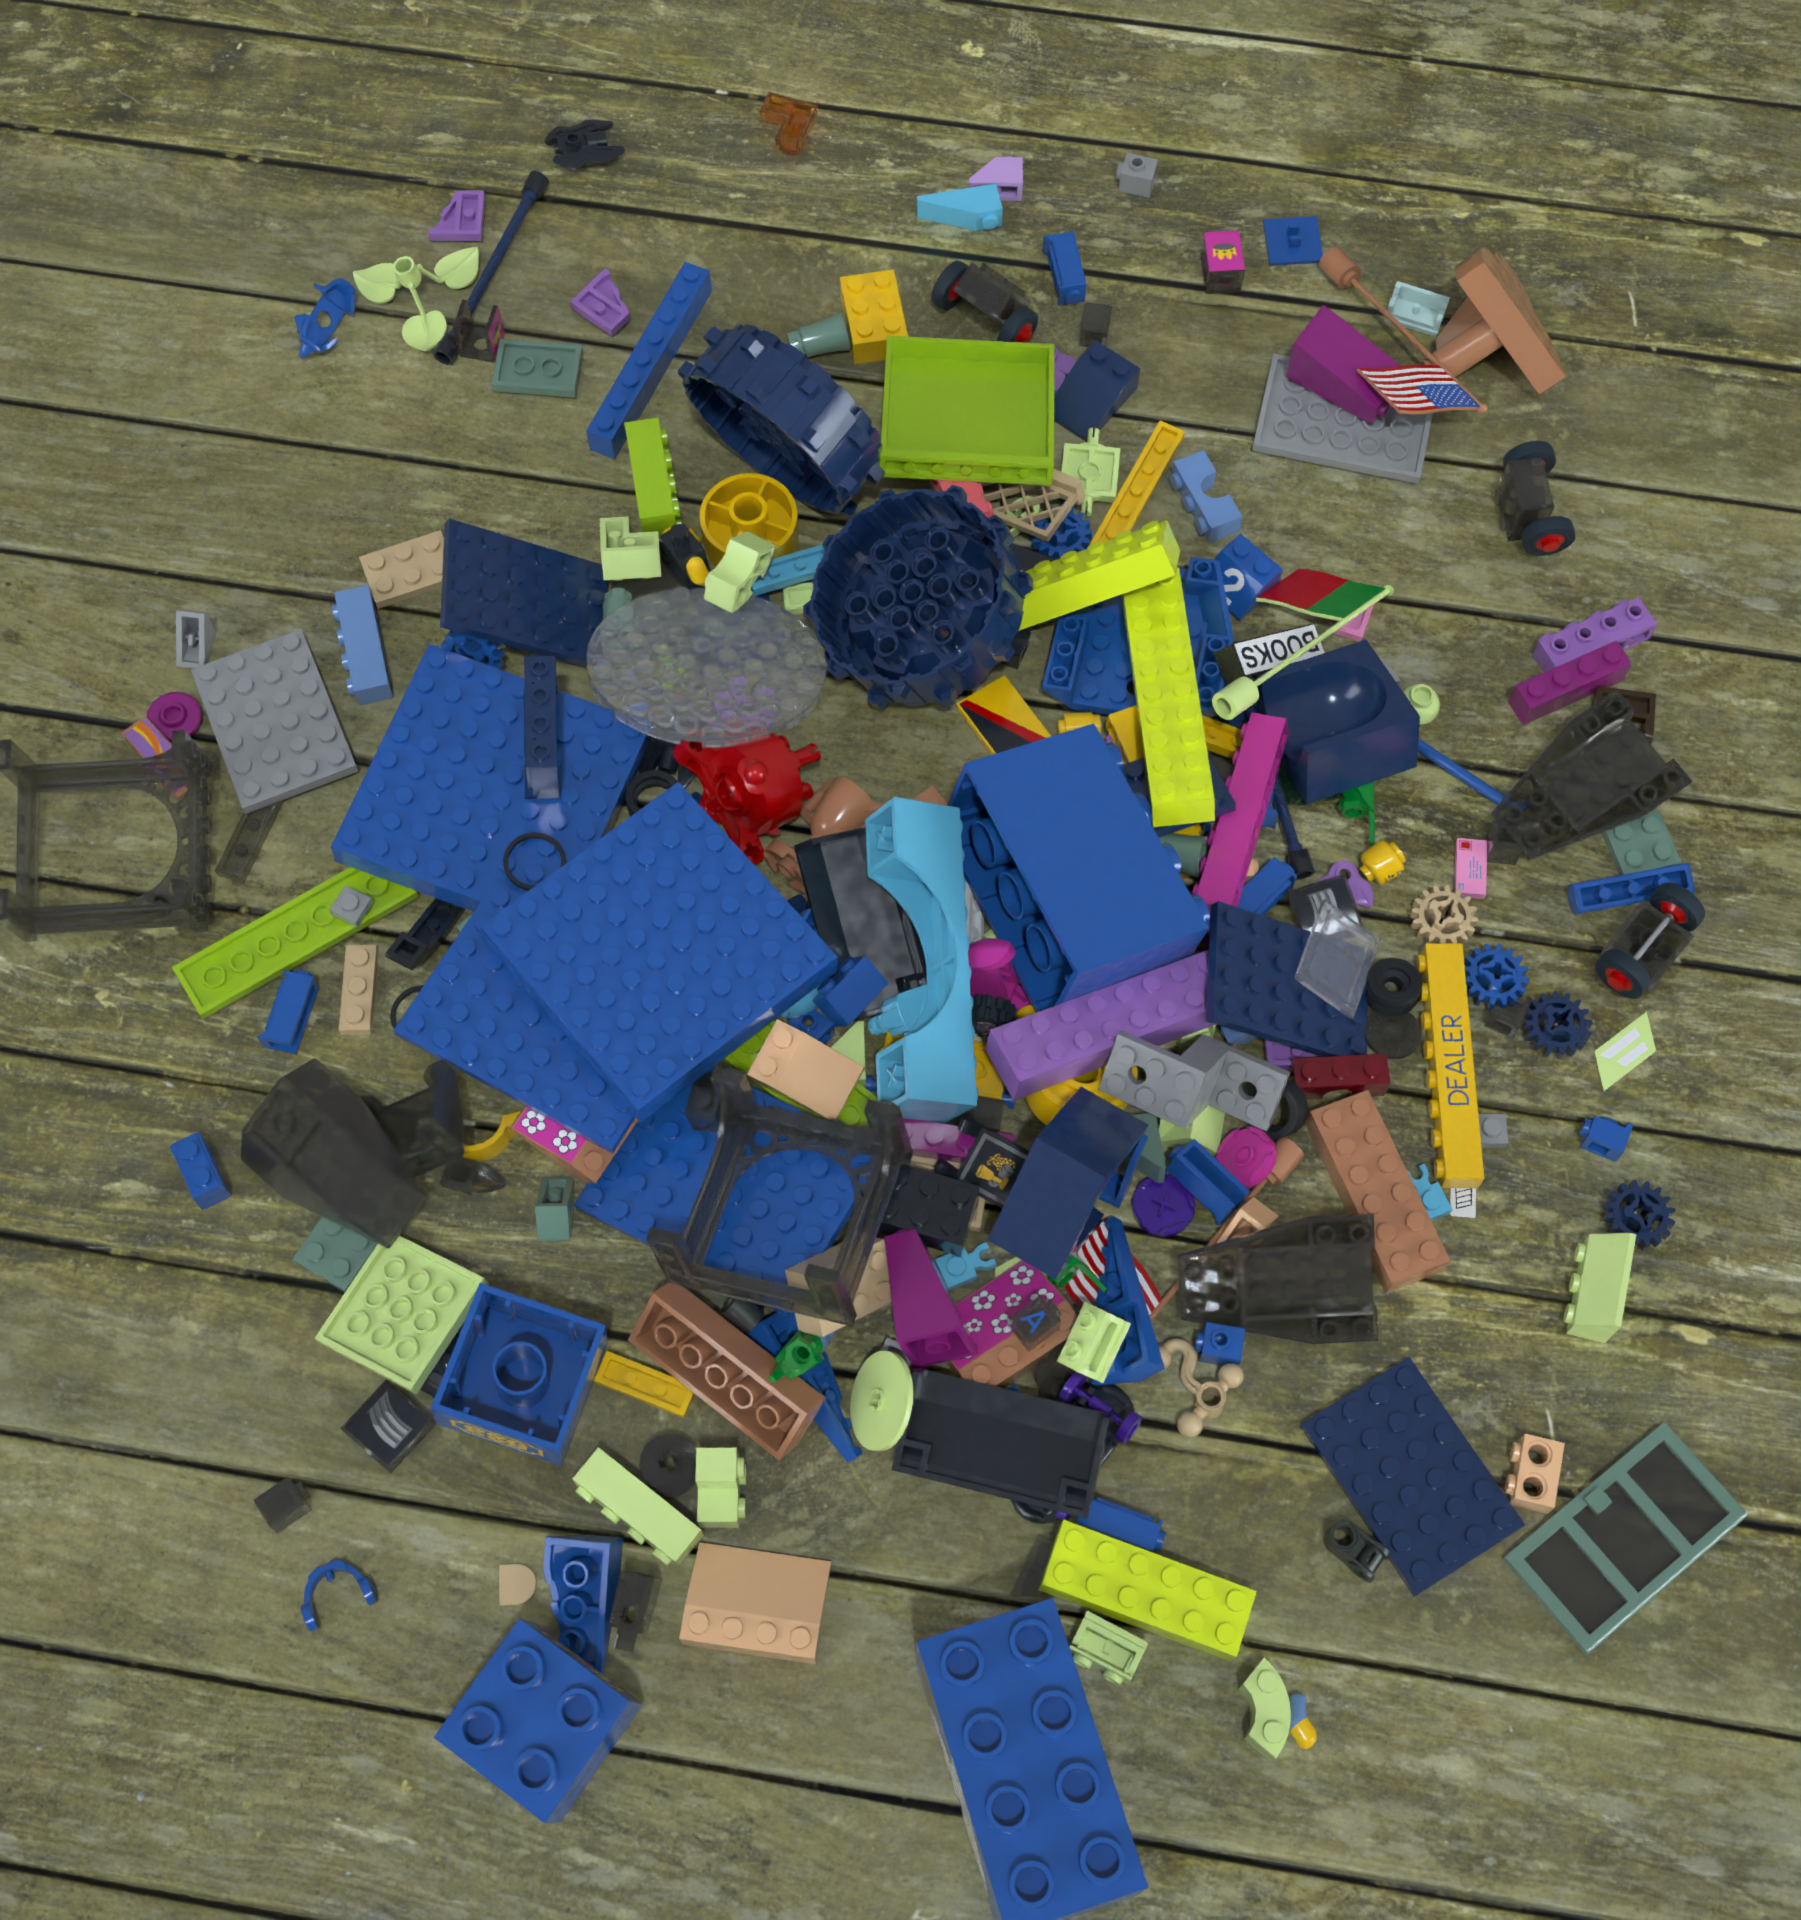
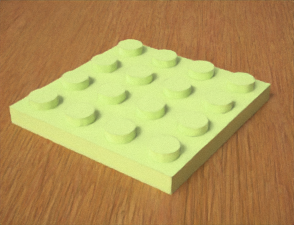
(401, 1312)

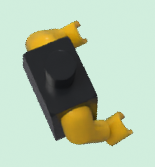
(684, 556)

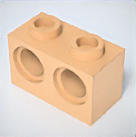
(1542, 1476)

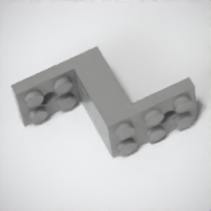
(1186, 1084)

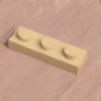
(358, 990)

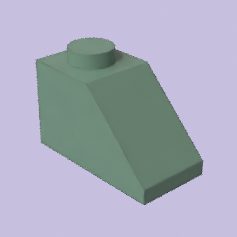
(1152, 1157)
(555, 1209)

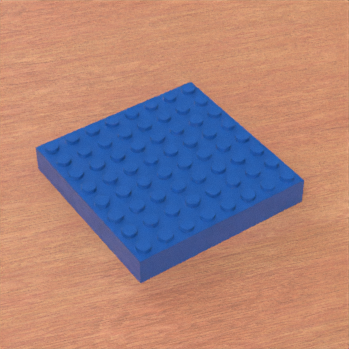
(453, 785)
(659, 950)

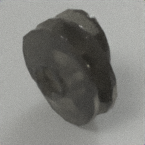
(654, 1457)

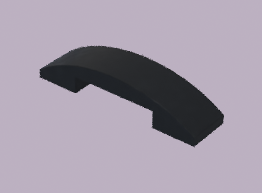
(425, 935)

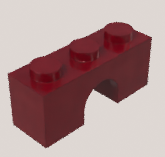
(1353, 1073)

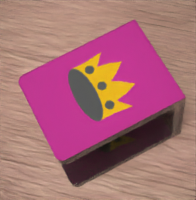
(1222, 262)
(467, 334)

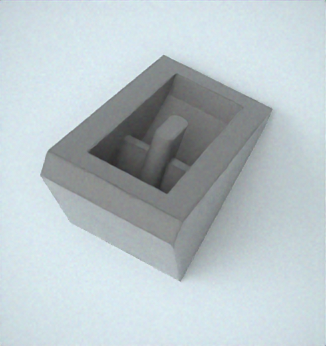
(193, 638)

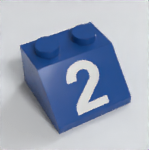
(1246, 575)

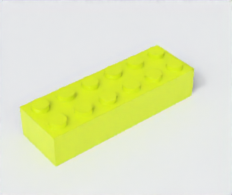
(1100, 572)
(1148, 1591)

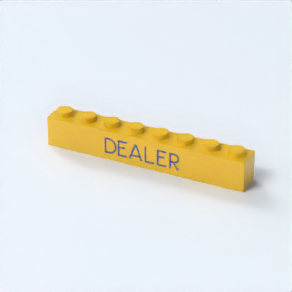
(1451, 1067)

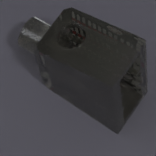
(633, 1591)

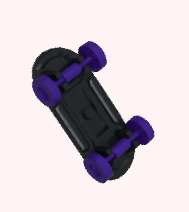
(1123, 1426)

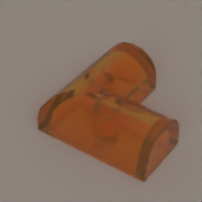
(795, 120)

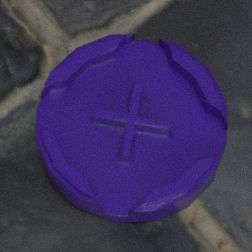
(1163, 1207)

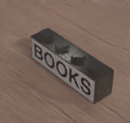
(1265, 652)

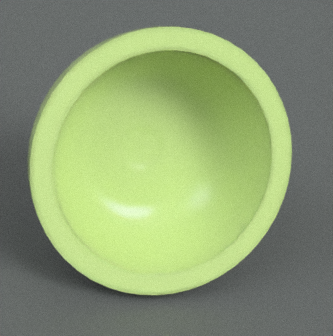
(1424, 701)

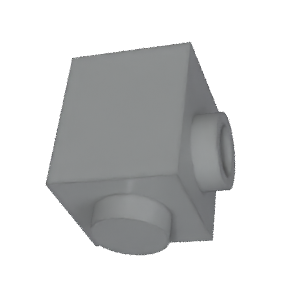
(1137, 174)

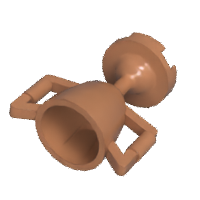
(838, 808)

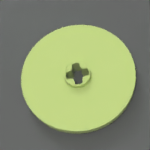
(881, 1401)

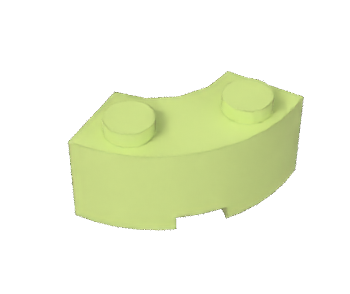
(733, 577)
(1268, 1710)

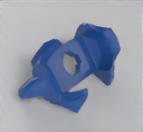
(335, 301)

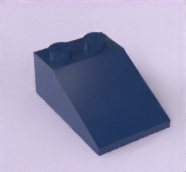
(1094, 390)

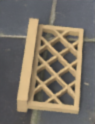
(1063, 487)

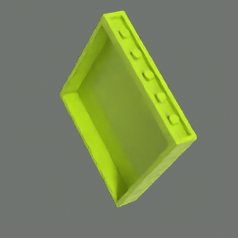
(968, 410)

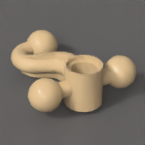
(1229, 1375)

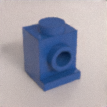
(821, 1028)
(1605, 1137)

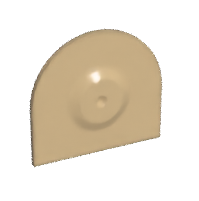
(516, 1584)

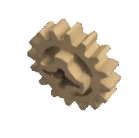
(1433, 906)

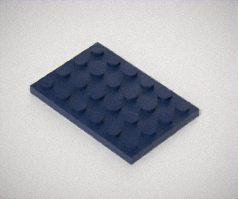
(519, 593)
(1256, 989)
(1412, 1476)

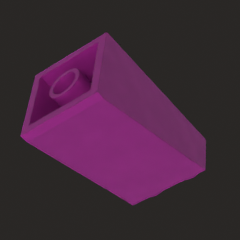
(1327, 364)
(923, 1307)

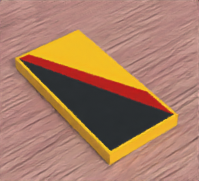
(1001, 717)

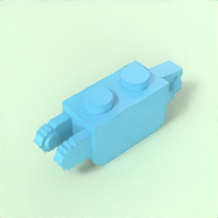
(899, 1012)

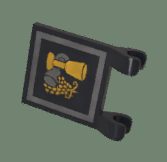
(990, 1163)

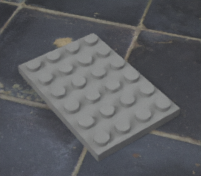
(1316, 431)
(273, 721)

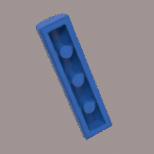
(1625, 888)

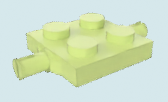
(1096, 468)

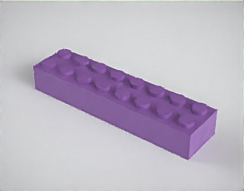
(1082, 1031)

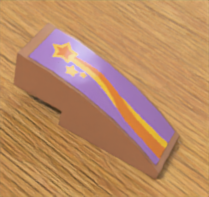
(147, 742)

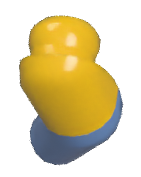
(1300, 1725)

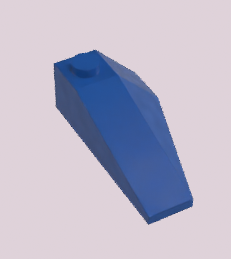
(583, 1587)

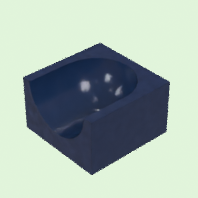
(1342, 719)
(1061, 1181)

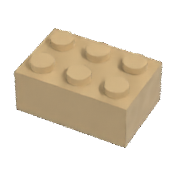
(871, 1295)

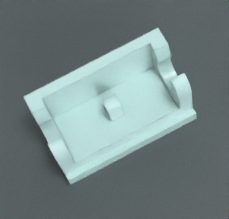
(1417, 308)

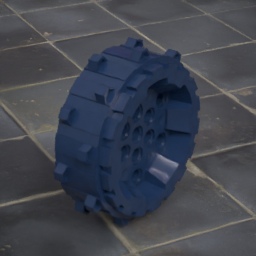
(784, 416)
(863, 574)

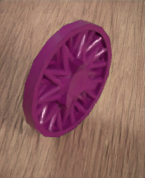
(175, 712)

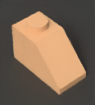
(1249, 1219)

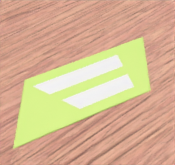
(1625, 1051)

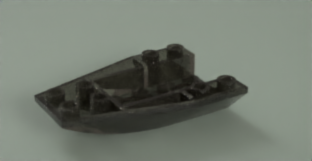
(1588, 782)
(331, 1155)
(1287, 1281)

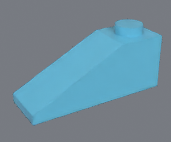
(965, 208)

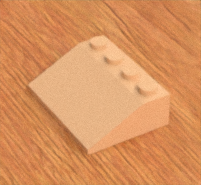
(755, 1603)

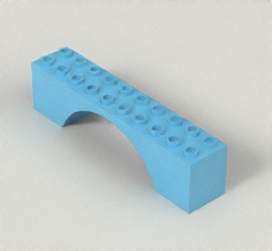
(919, 861)

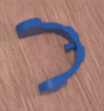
(316, 1576)

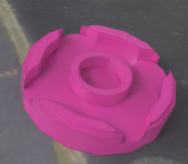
(1247, 1155)

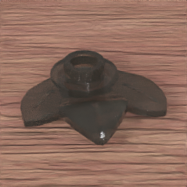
(1052, 1375)

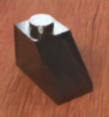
(703, 1105)

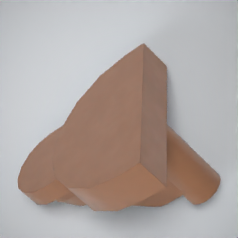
(1493, 317)

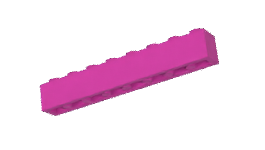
(1238, 831)

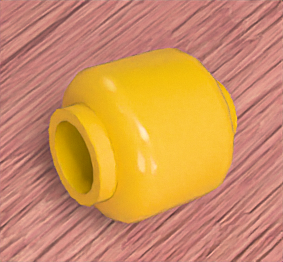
(1382, 862)

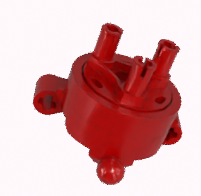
(750, 786)

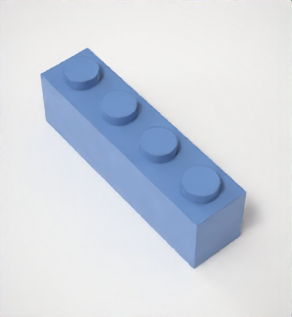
(363, 645)

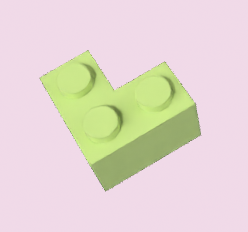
(627, 553)
(718, 1483)

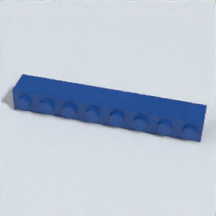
(649, 360)

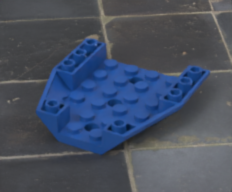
(1091, 654)

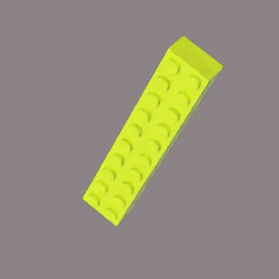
(1168, 704)

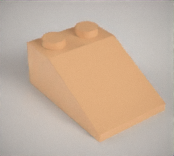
(805, 1071)

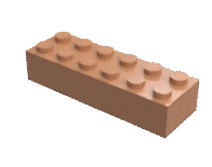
(1375, 1181)
(725, 1369)

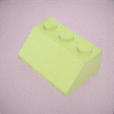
(1599, 1285)

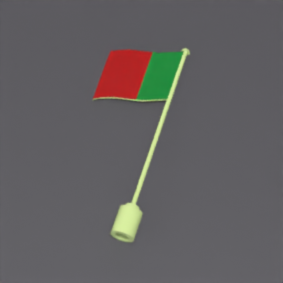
(1312, 594)

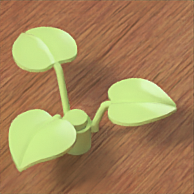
(380, 283)

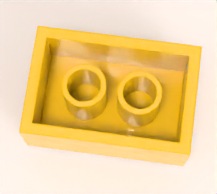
(871, 313)

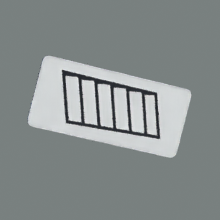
(1463, 1202)

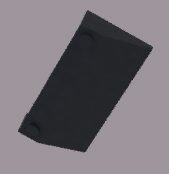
(859, 914)
(1003, 1443)

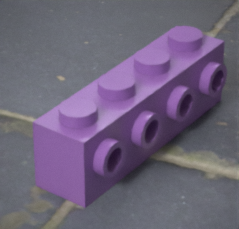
(1626, 622)

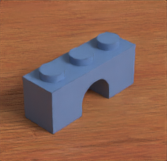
(1213, 516)

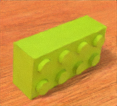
(652, 475)

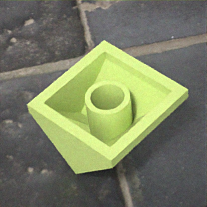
(1204, 1129)

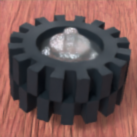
(991, 1013)

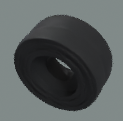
(1394, 971)

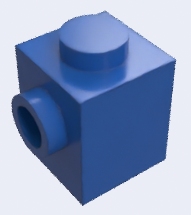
(1220, 1344)

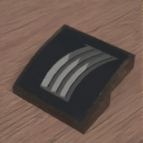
(1307, 900)
(388, 1426)

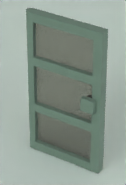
(1625, 1538)

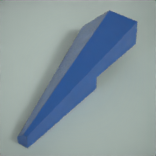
(772, 1336)
(1139, 1351)

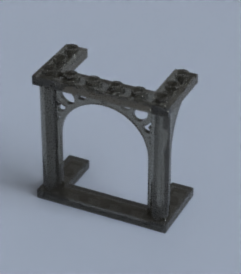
(188, 904)
(740, 1119)

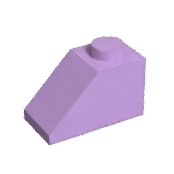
(1006, 173)

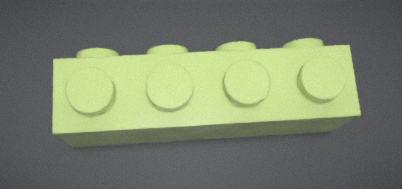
(637, 1507)

